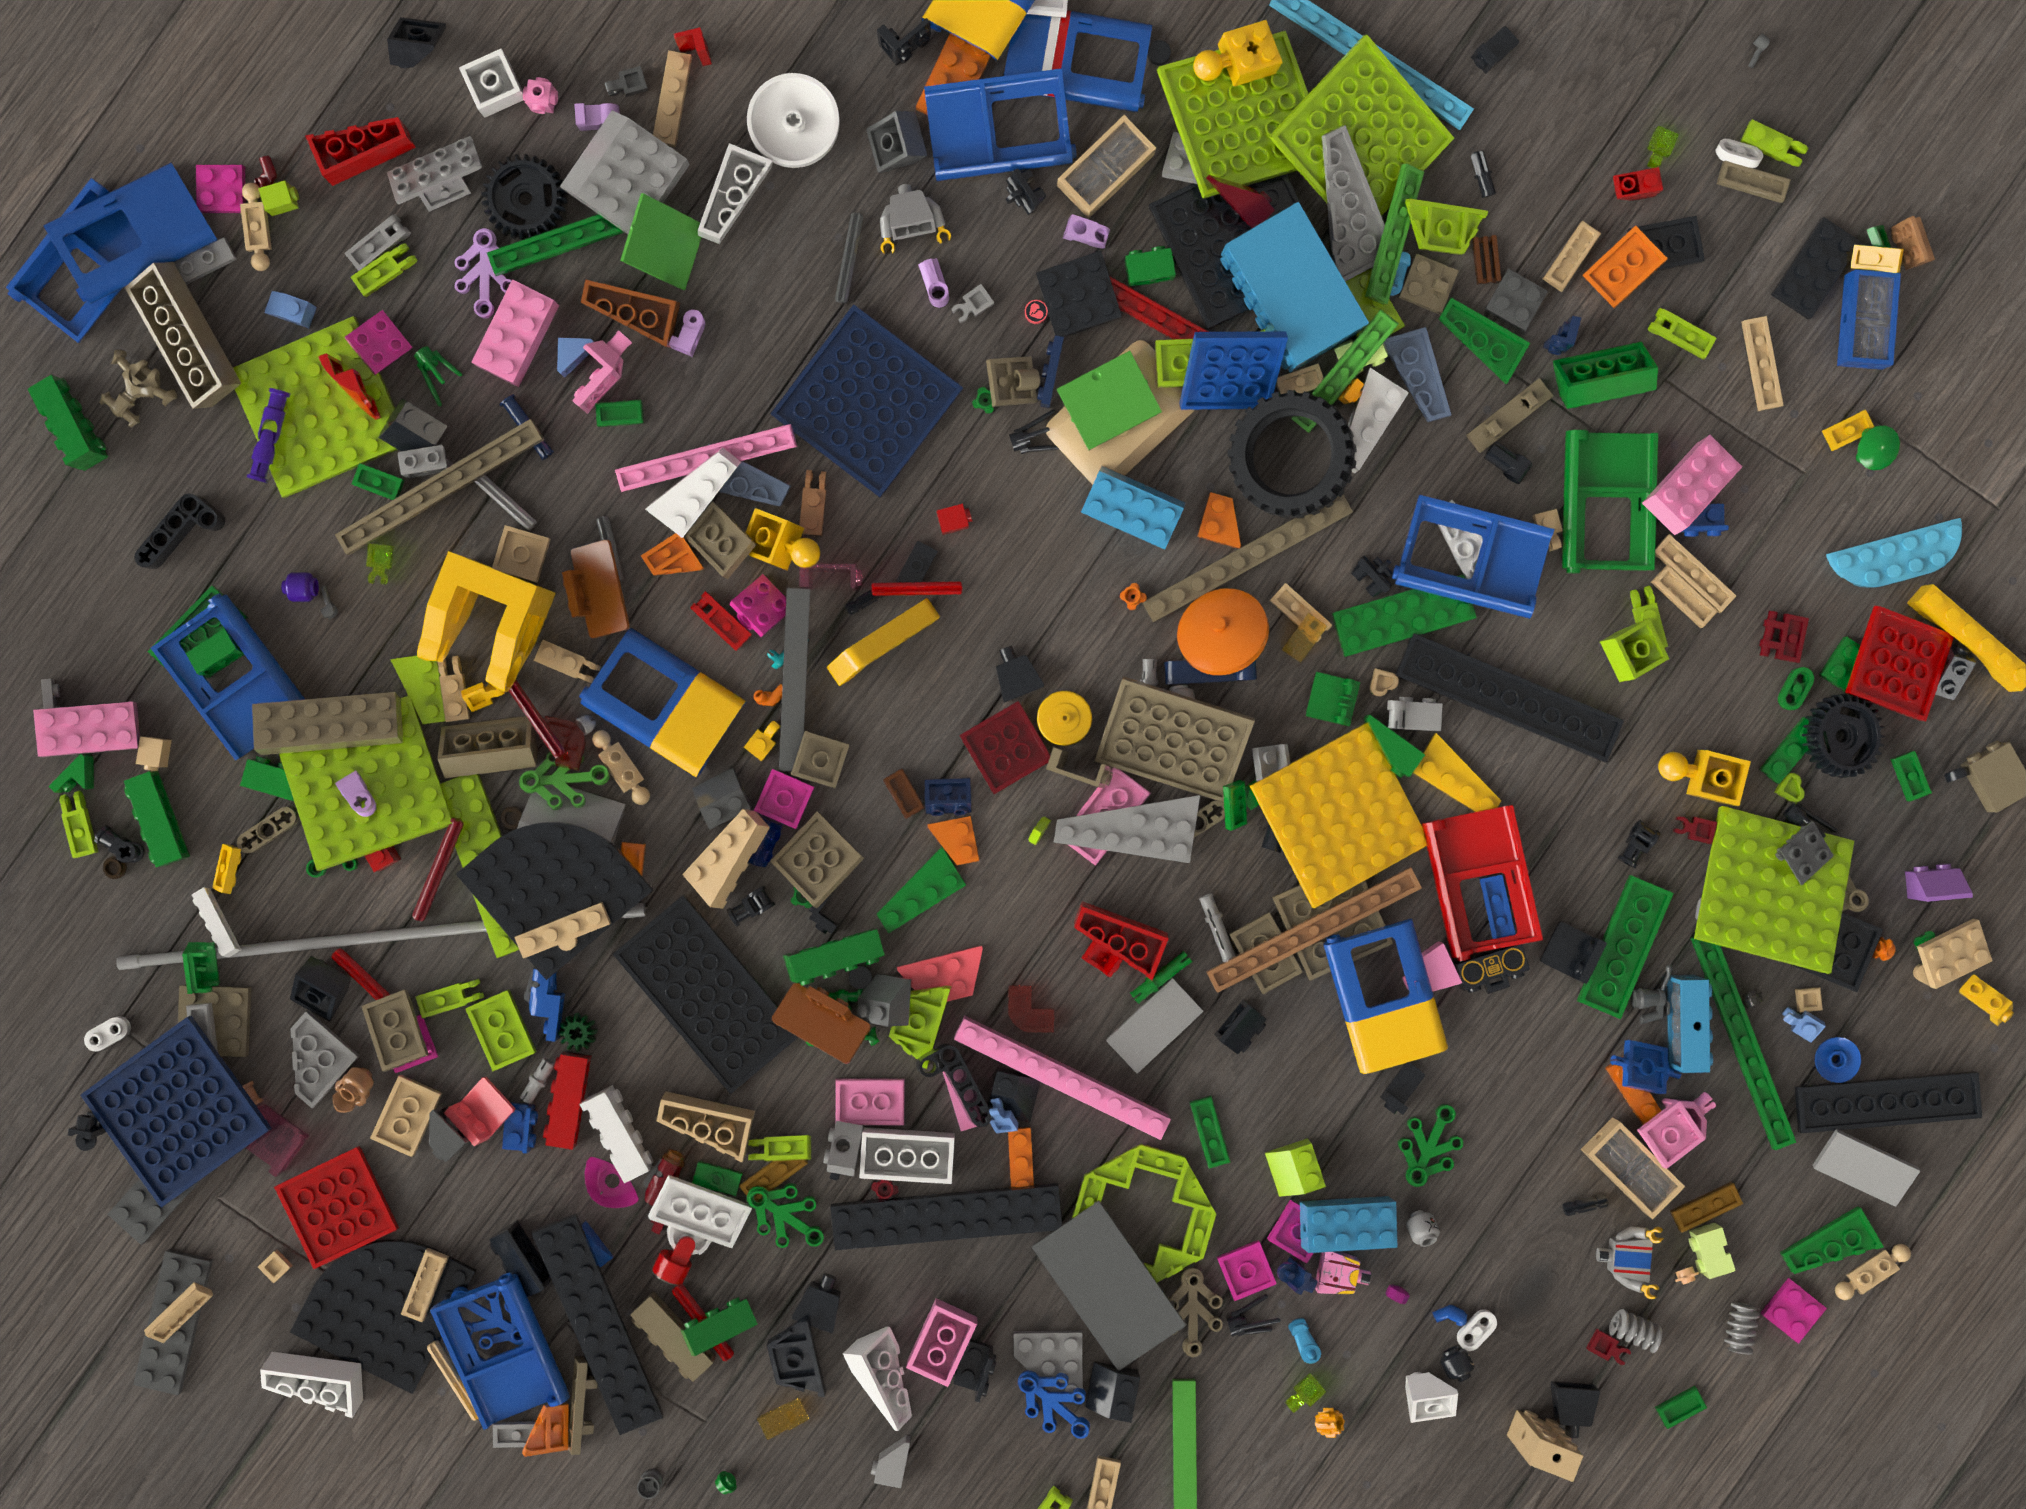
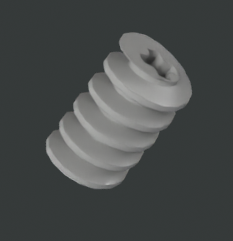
(1636, 1328)
(1742, 1328)

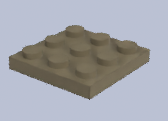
(817, 859)
(230, 1013)

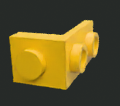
(1988, 999)

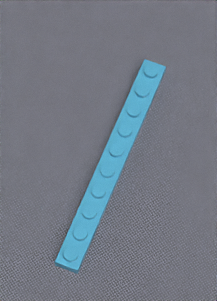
(1344, 38)

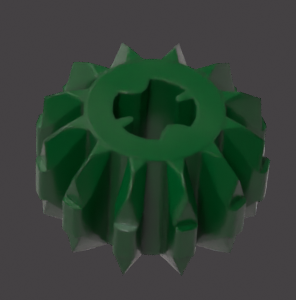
(572, 1024)

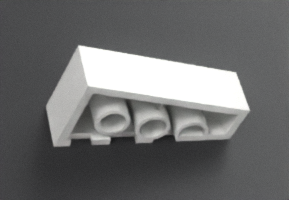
(689, 497)

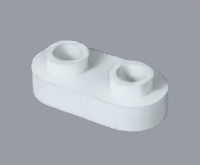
(1739, 153)
(106, 1034)
(1479, 1331)

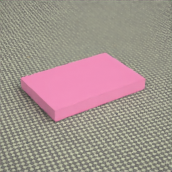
(870, 1101)

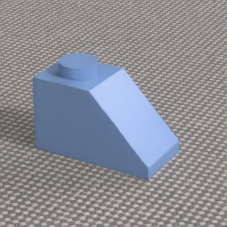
(290, 309)

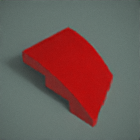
(351, 383)

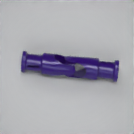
(264, 450)

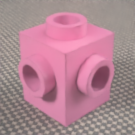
(545, 101)

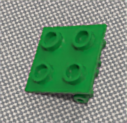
(1332, 699)

